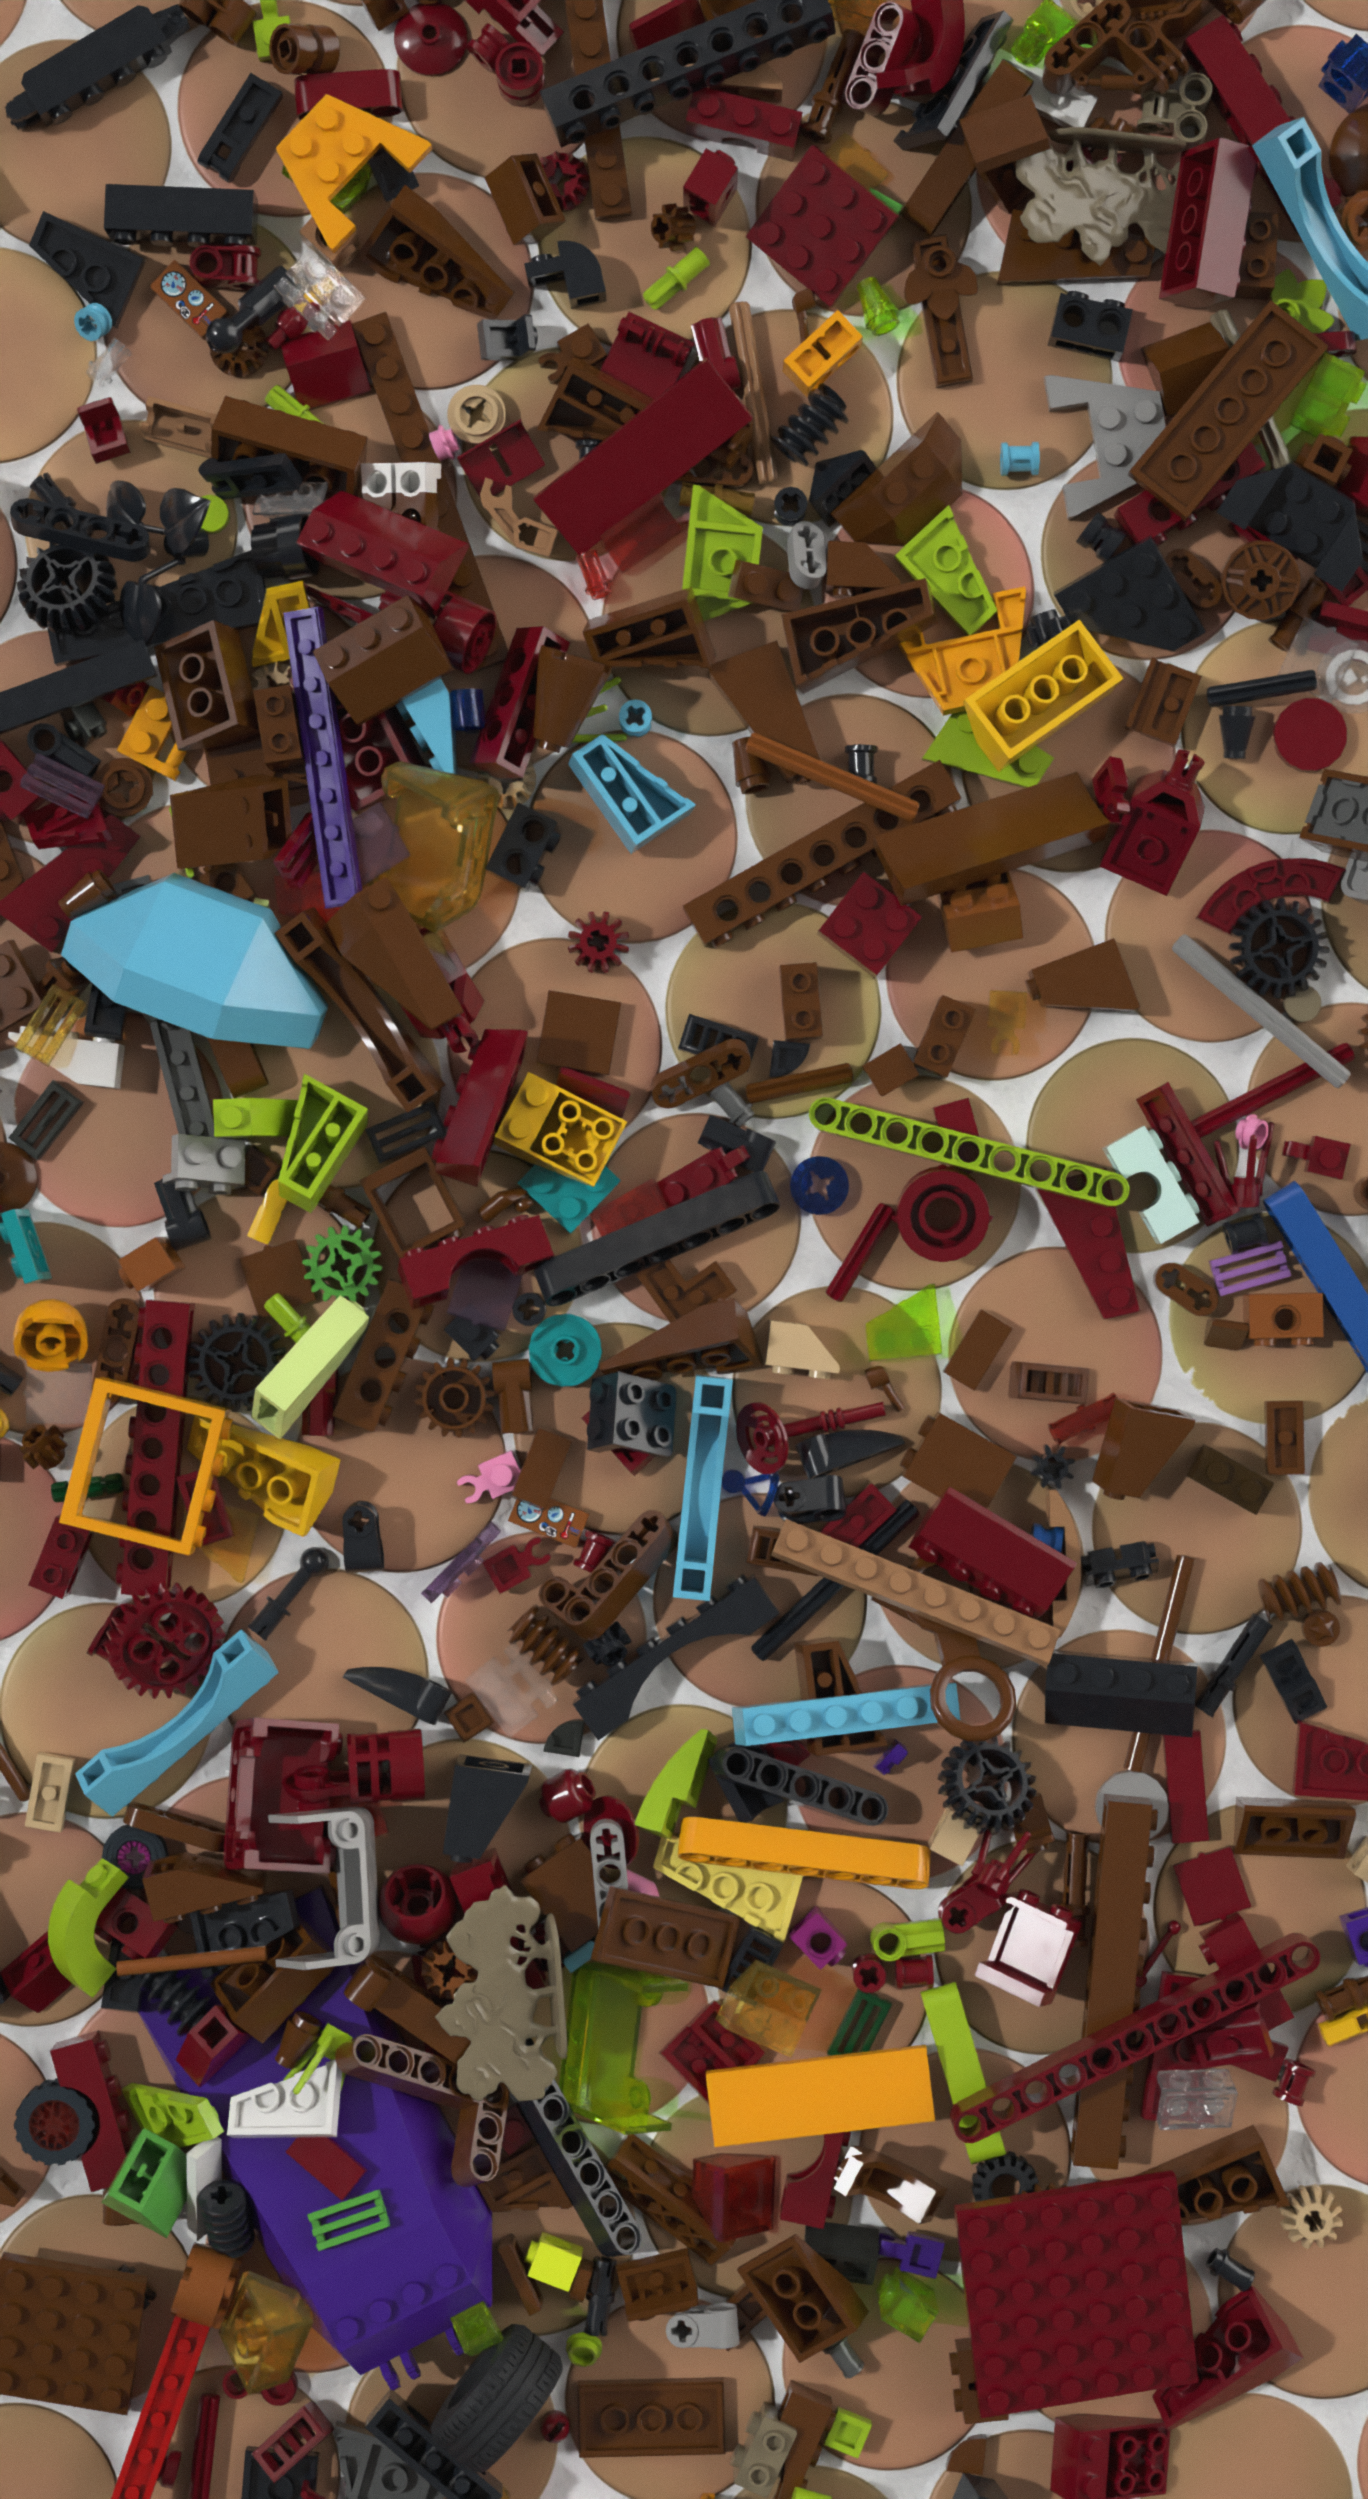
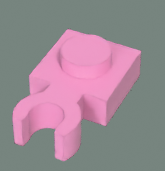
(497, 1476)

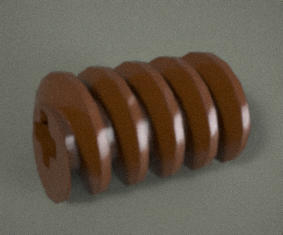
(1299, 1591)
(545, 1645)

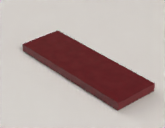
(643, 456)

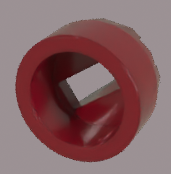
(230, 2388)
(549, 2421)

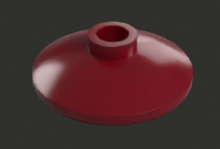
(433, 55)
(613, 1808)

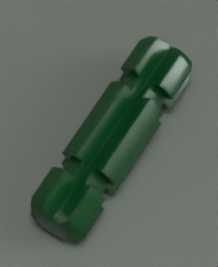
(98, 1486)

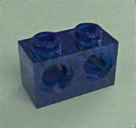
(1347, 74)

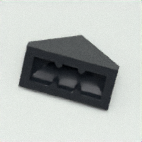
(836, 480)

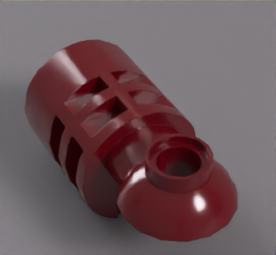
(365, 1780)

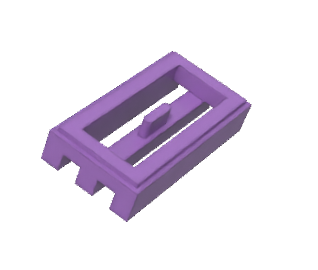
(1279, 1260)

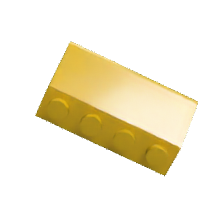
(1040, 695)

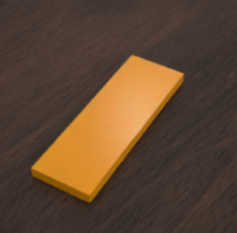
(820, 2095)

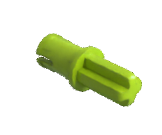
(675, 278)
(281, 400)
(287, 1317)

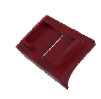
(515, 449)

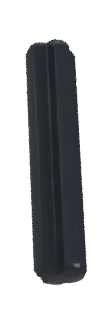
(1262, 688)

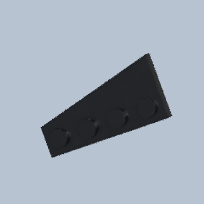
(939, 115)

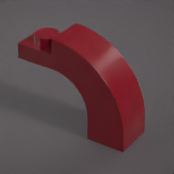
(934, 50)

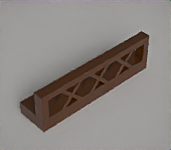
(671, 2188)

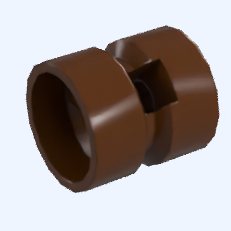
(304, 49)

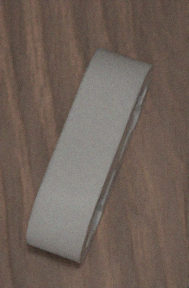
(813, 555)

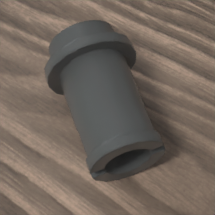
(732, 1104)
(845, 2358)

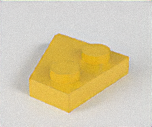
(271, 636)

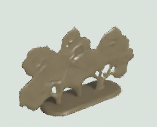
(1098, 196)
(499, 2005)

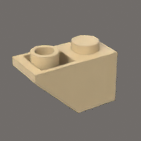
(797, 1347)

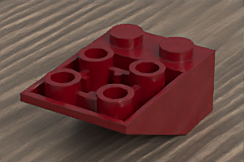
(1109, 2457)

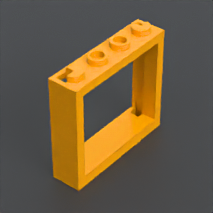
(87, 1452)

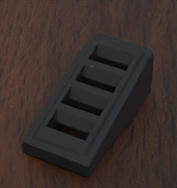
(690, 1029)
(760, 1936)

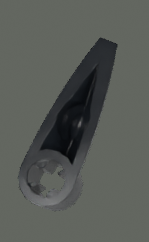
(841, 1449)
(403, 1689)

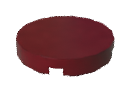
(1310, 735)

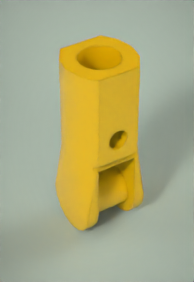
(267, 1215)
(1344, 2026)

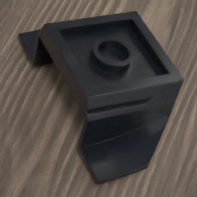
(1302, 517)

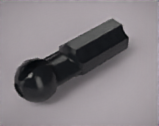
(255, 308)

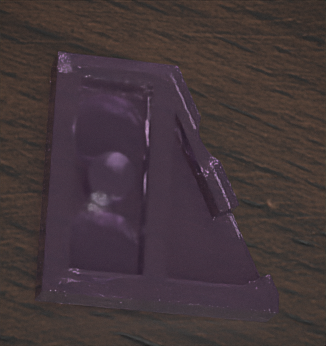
(466, 1561)

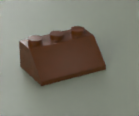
(383, 660)
(207, 687)
(264, 1995)

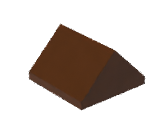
(1183, 363)

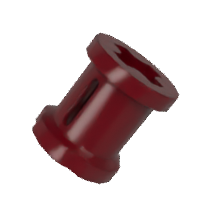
(594, 1550)
(914, 1972)
(870, 1984)
(1294, 2082)

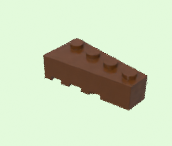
(1225, 2177)

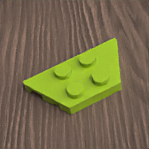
(714, 542)

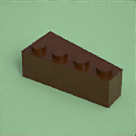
(852, 630)

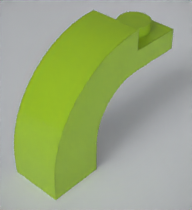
(74, 1923)

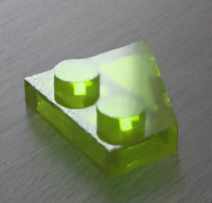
(907, 1329)

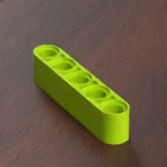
(959, 2060)

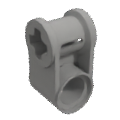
(711, 2327)

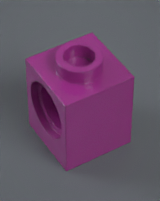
(814, 1923)

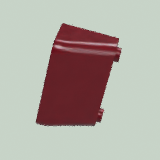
(259, 1760)

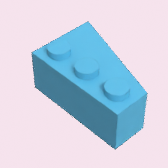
(627, 793)

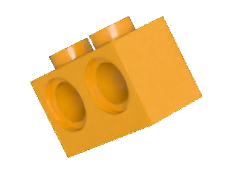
(822, 353)

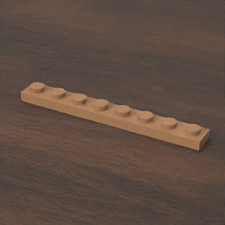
(916, 1592)

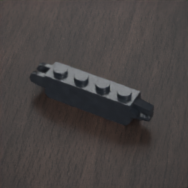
(95, 65)

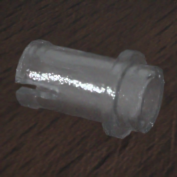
(108, 363)

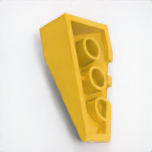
(275, 1473)

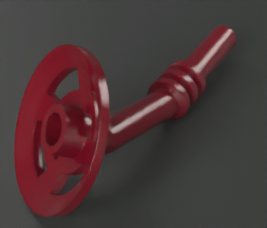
(777, 1432)

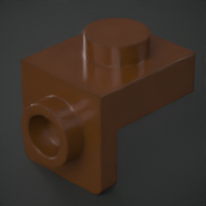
(65, 977)

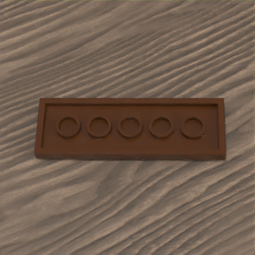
(1228, 410)

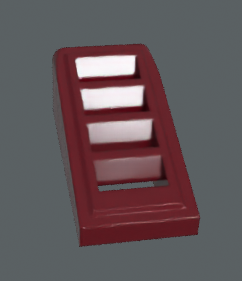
(319, 2424)

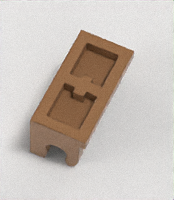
(178, 427)

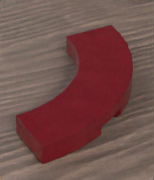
(1267, 881)

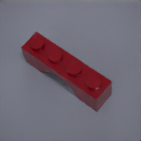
(516, 1246)
(84, 2066)
(808, 2192)

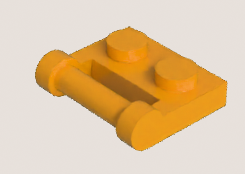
(148, 735)

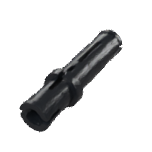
(1232, 1665)

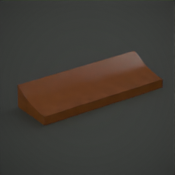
(990, 838)

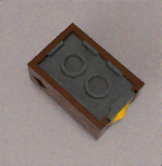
(1339, 816)

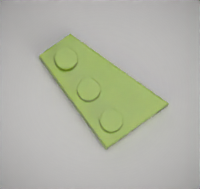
(945, 562)
(958, 749)
(172, 2114)

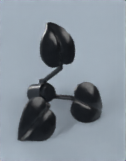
(184, 538)

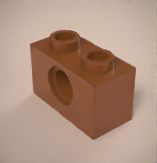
(1305, 1310)

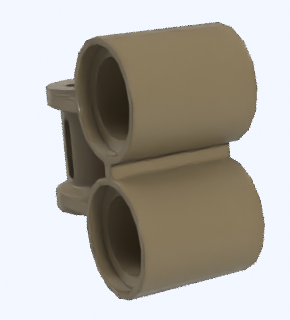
(1177, 111)

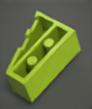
(319, 1142)

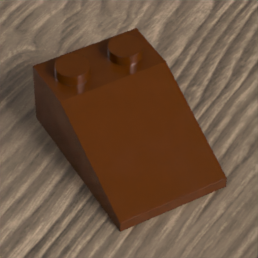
(803, 2296)

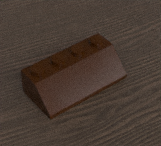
(314, 448)

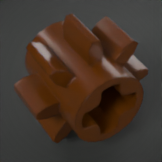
(673, 227)
(43, 1447)

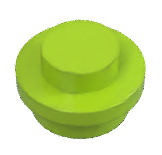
(583, 2349)

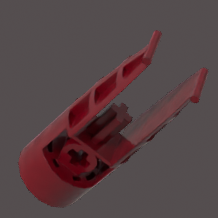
(461, 625)

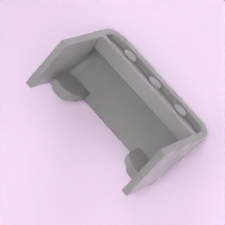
(359, 1933)

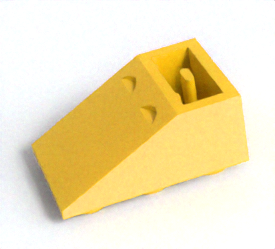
(559, 1131)

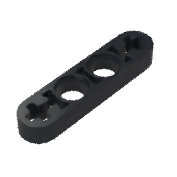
(37, 519)

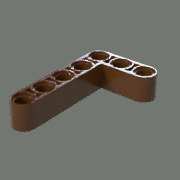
(438, 2088)

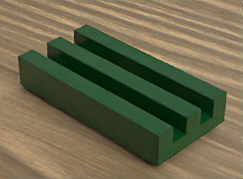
(872, 1999)

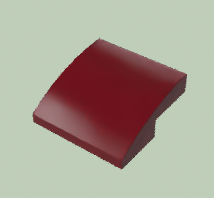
(708, 2046)

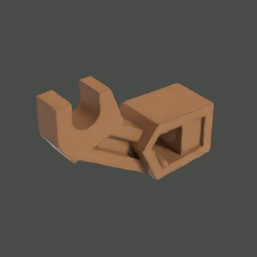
(502, 511)

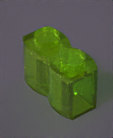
(1328, 397)

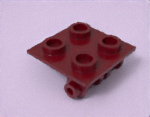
(646, 356)

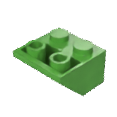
(150, 2183)

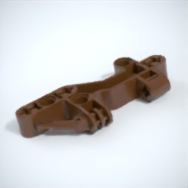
(1130, 24)

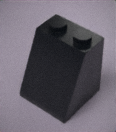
(480, 1802)

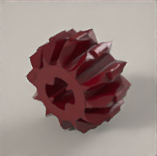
(605, 932)

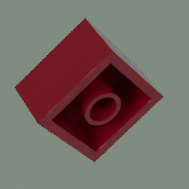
(869, 925)

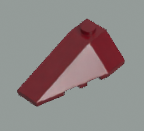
(1235, 2355)

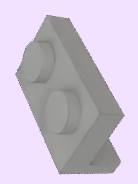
(206, 1164)

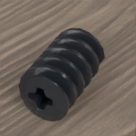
(811, 425)
(175, 1999)
(227, 2218)

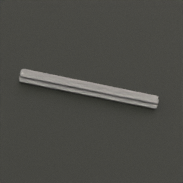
(1261, 1011)

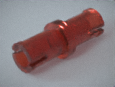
(1082, 1419)

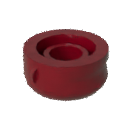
(948, 1243)

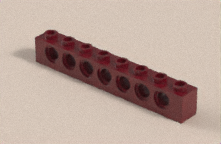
(179, 1320)

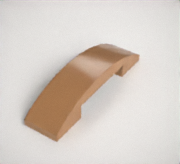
(1059, 1516)

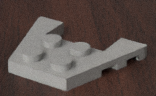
(1122, 429)

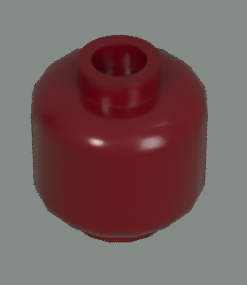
(567, 1795)

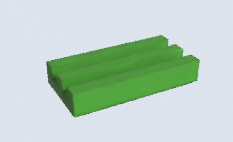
(319, 2230)

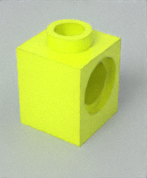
(553, 2261)

